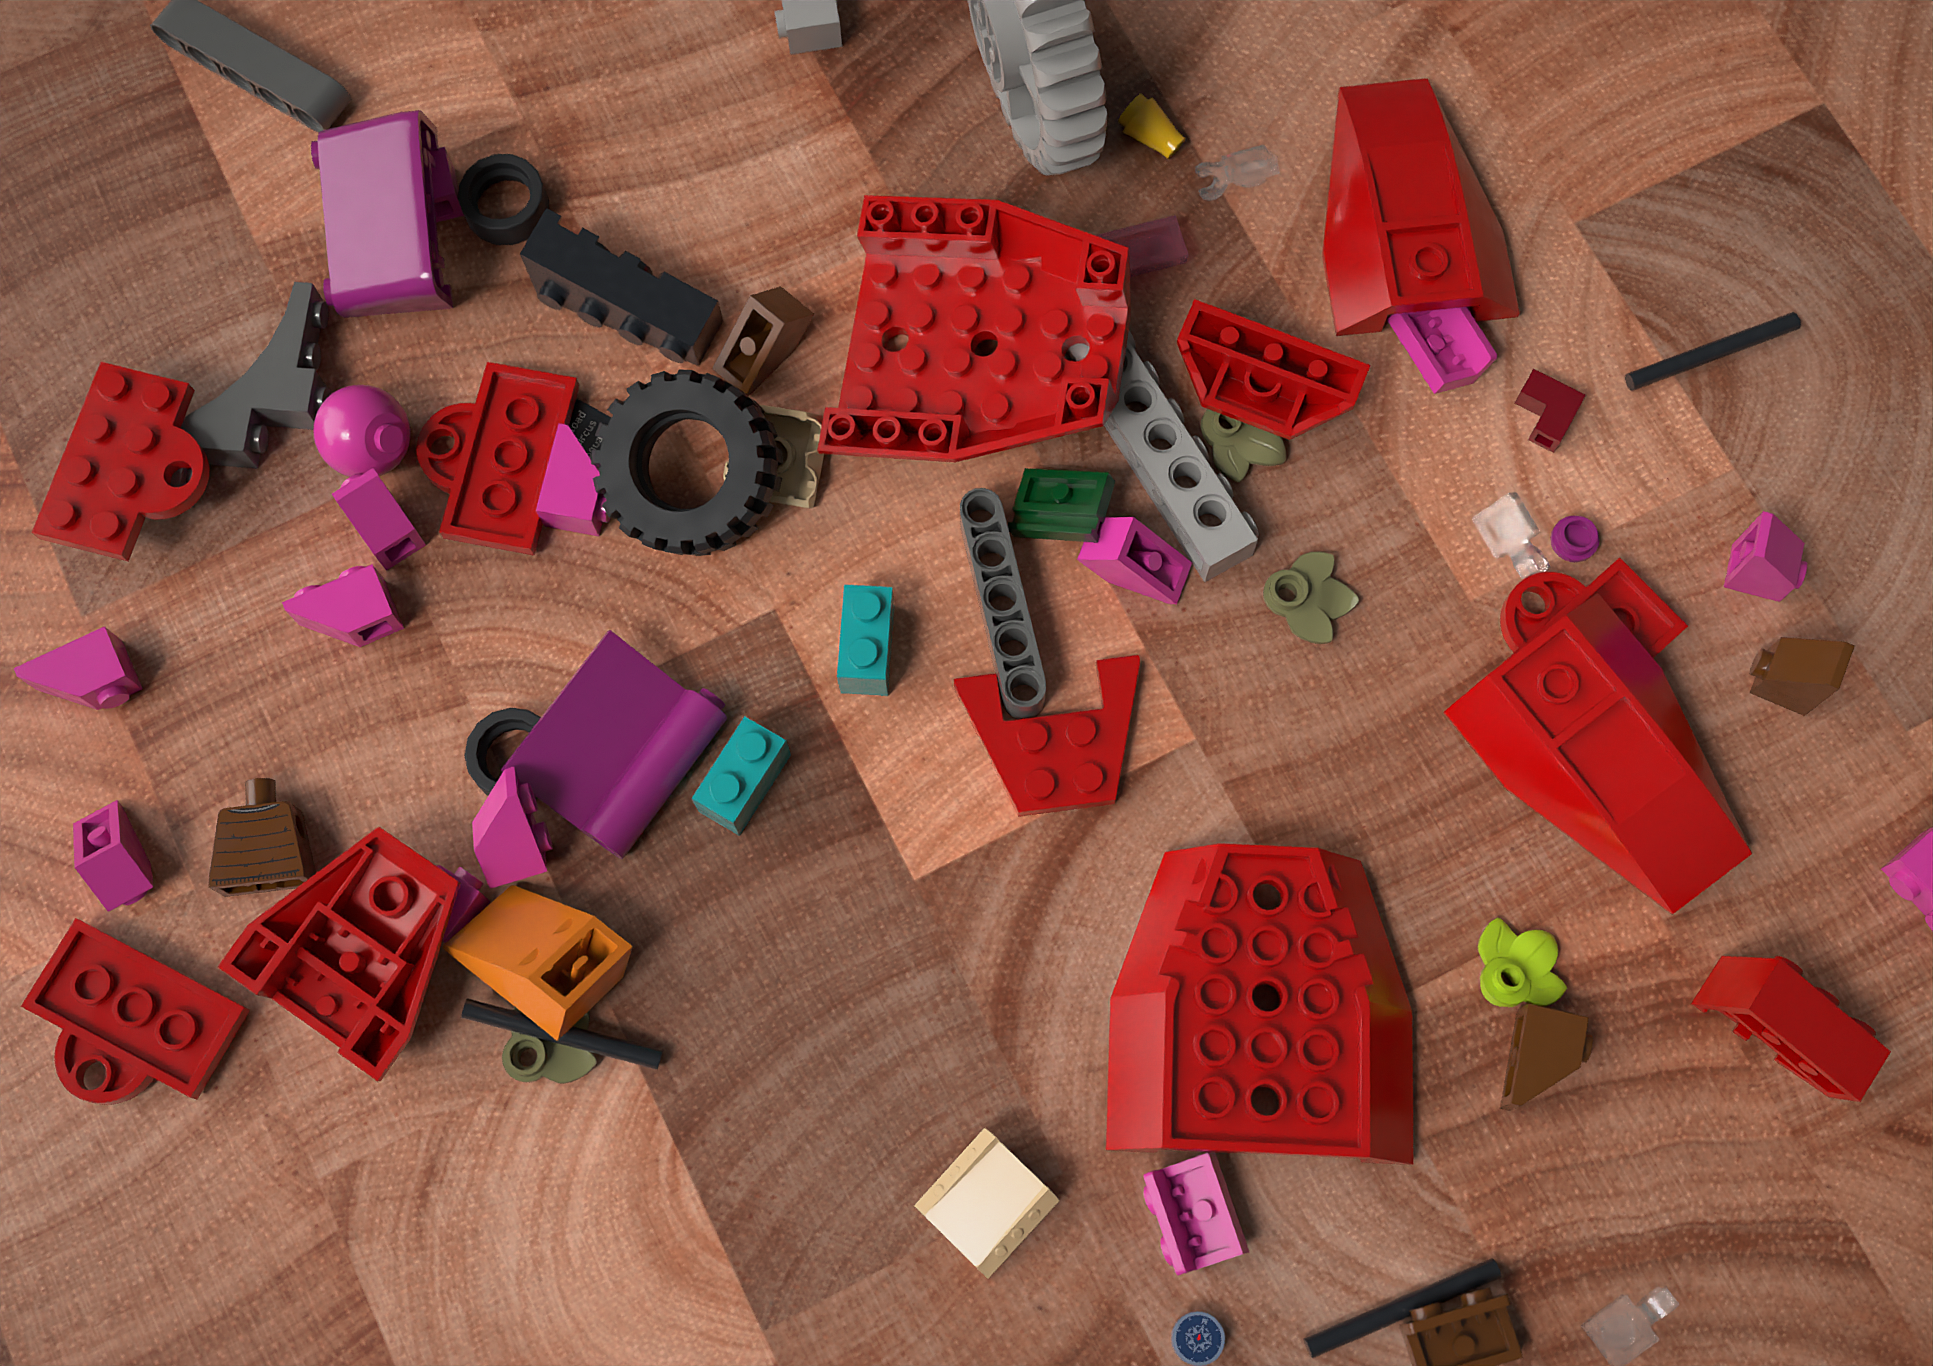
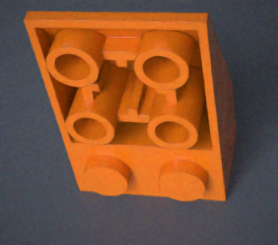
(542, 957)

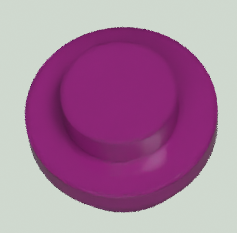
(1575, 538)

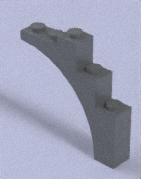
(274, 392)

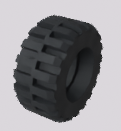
(627, 452)

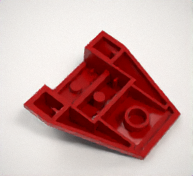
(353, 948)

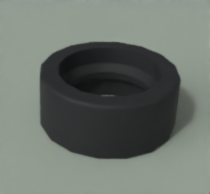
(492, 171)
(485, 733)

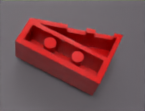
(1796, 1022)

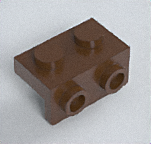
(1464, 1335)

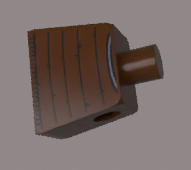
(260, 845)

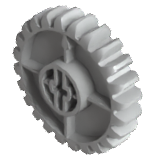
(1045, 78)

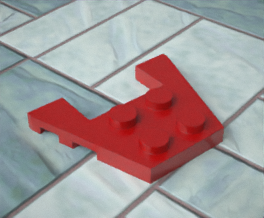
(1057, 758)

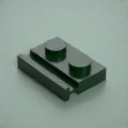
(1061, 504)

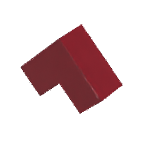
(1554, 404)

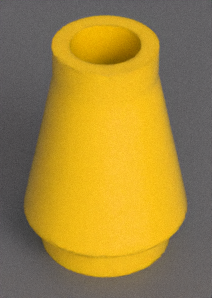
(1151, 126)

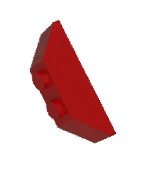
(1265, 373)

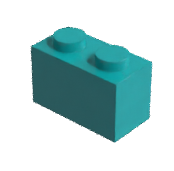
(865, 640)
(741, 776)

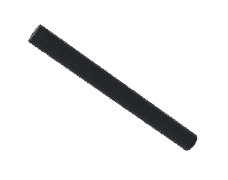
(1712, 351)
(574, 1037)
(1400, 1308)

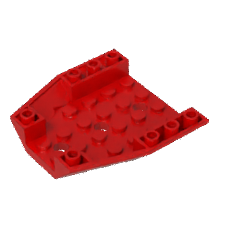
(968, 275)
(1196, 1045)

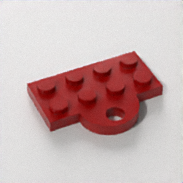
(498, 455)
(123, 464)
(1620, 587)
(130, 1017)

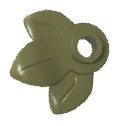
(1240, 445)
(1316, 597)
(554, 1060)

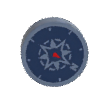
(1197, 1338)

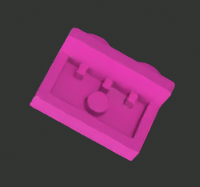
(1444, 346)
(1194, 1213)

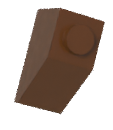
(762, 338)
(1800, 672)
(1543, 1052)

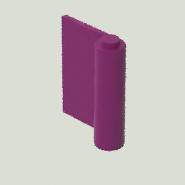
(616, 744)

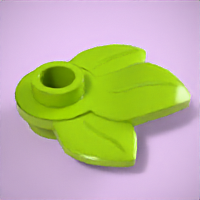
(1523, 961)

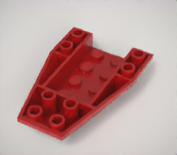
(1407, 214)
(1605, 755)

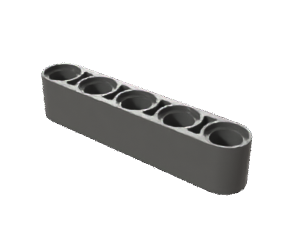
(251, 63)
(1002, 581)

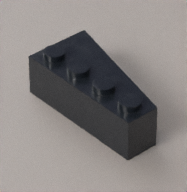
(619, 292)

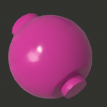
(361, 430)

